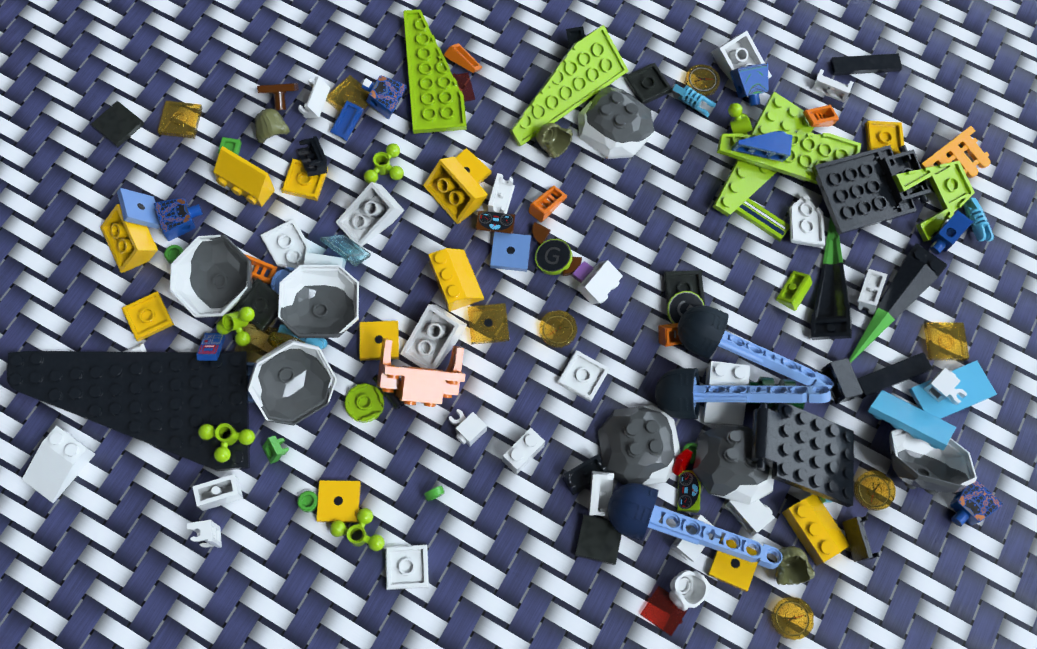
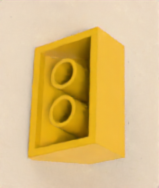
(243, 177)
(458, 192)
(128, 242)
(455, 278)
(816, 529)

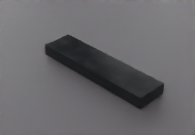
(866, 64)
(894, 374)

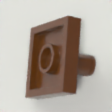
(278, 91)

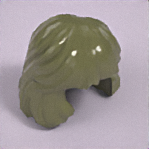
(268, 124)
(554, 139)
(793, 567)

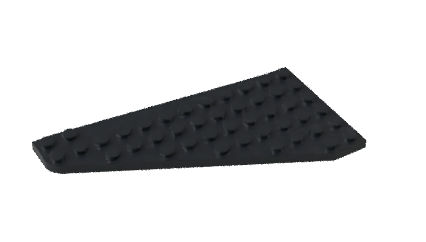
(145, 395)

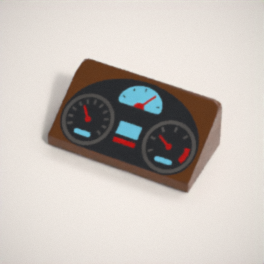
(495, 222)

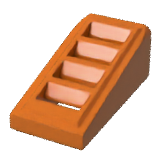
(461, 57)
(821, 116)
(539, 211)
(258, 263)
(666, 334)

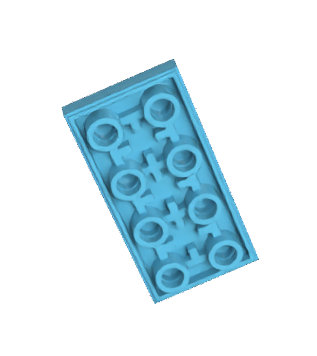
(972, 381)
(912, 420)

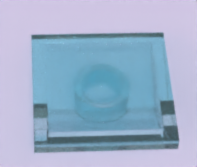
(346, 248)

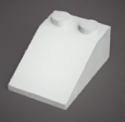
(737, 53)
(369, 214)
(433, 337)
(725, 374)
(56, 464)

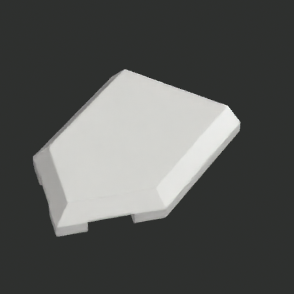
(806, 223)
(286, 244)

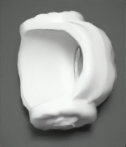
(688, 589)

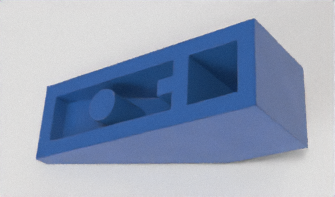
(771, 145)

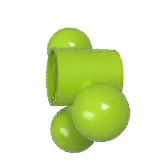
(741, 122)
(395, 172)
(237, 321)
(222, 453)
(364, 516)

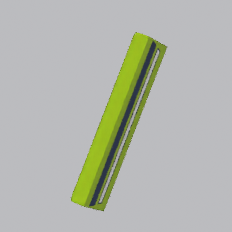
(763, 219)

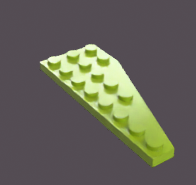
(581, 74)
(434, 92)
(806, 152)
(746, 177)

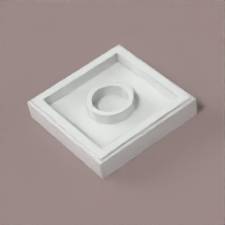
(583, 376)
(407, 567)

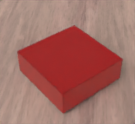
(682, 462)

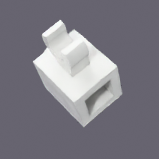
(943, 386)
(468, 428)

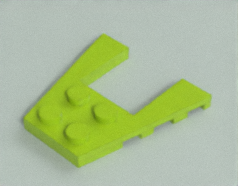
(950, 187)

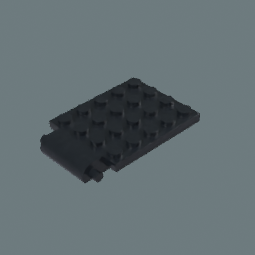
(862, 188)
(804, 451)

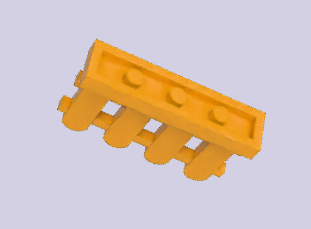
(957, 154)

